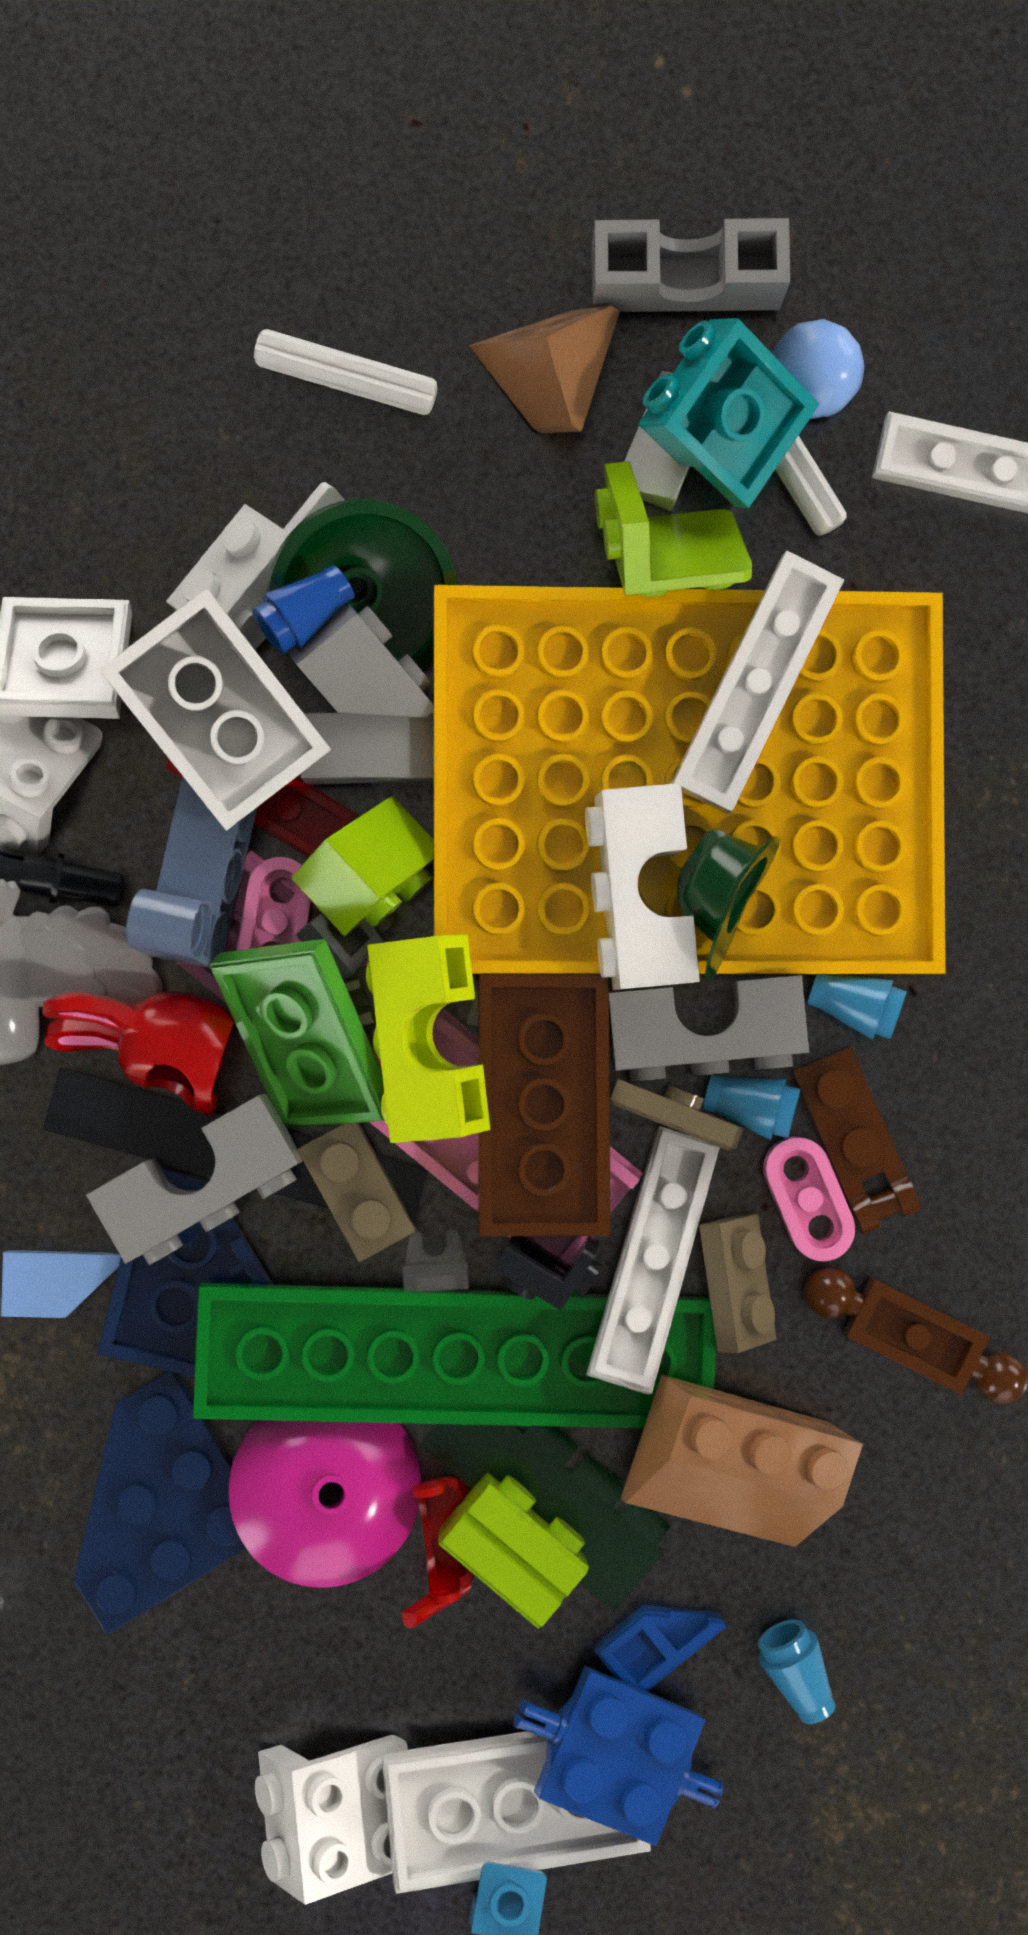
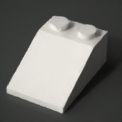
(215, 709)

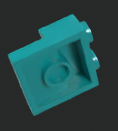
(727, 409)

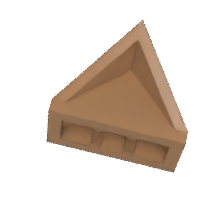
(551, 366)

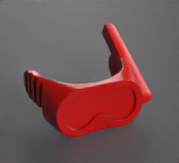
(446, 1575)

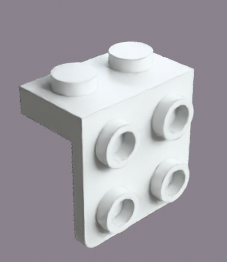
(36, 768)
(325, 1818)

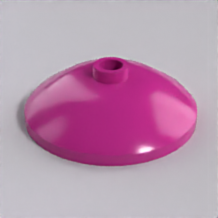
(278, 1504)

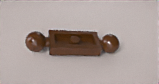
(916, 1335)

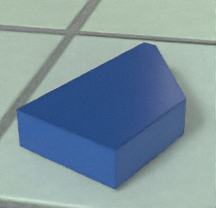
(655, 1642)

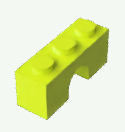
(421, 1089)

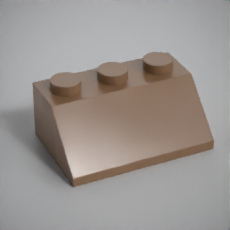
(739, 1463)

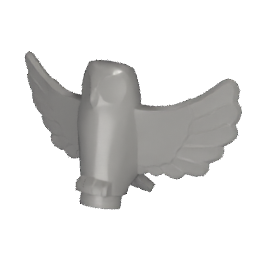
(58, 956)

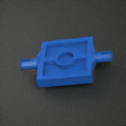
(619, 1755)

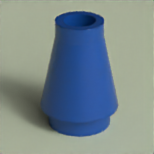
(300, 609)

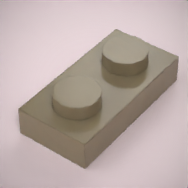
(357, 1190)
(738, 1283)

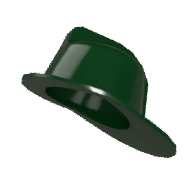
(719, 884)

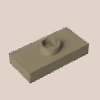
(678, 1111)

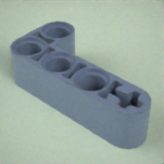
(196, 888)

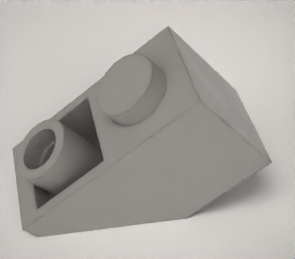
(358, 671)

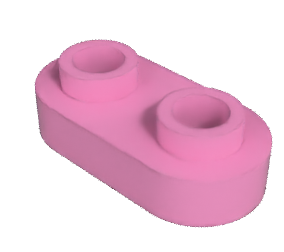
(266, 919)
(809, 1196)

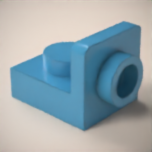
(507, 1900)

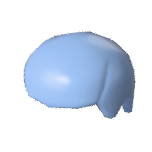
(824, 362)

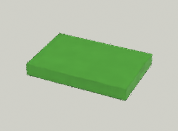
(302, 1033)

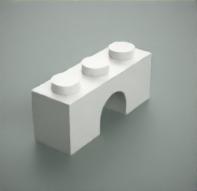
(639, 944)

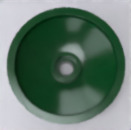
(391, 553)

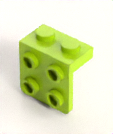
(666, 549)

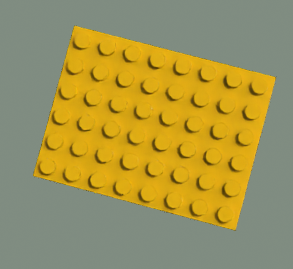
(603, 690)

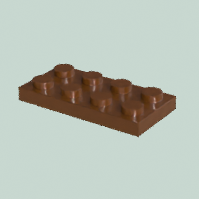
(547, 1105)

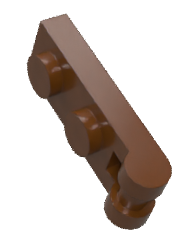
(854, 1137)

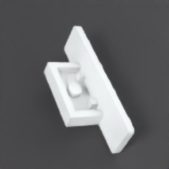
(240, 563)

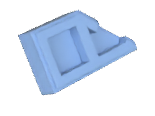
(51, 1281)

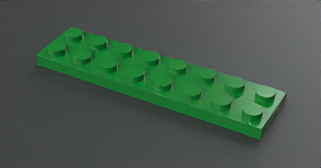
(422, 1357)

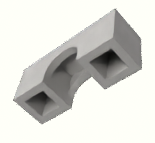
(729, 271)
(763, 1025)
(148, 1211)

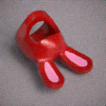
(160, 1042)

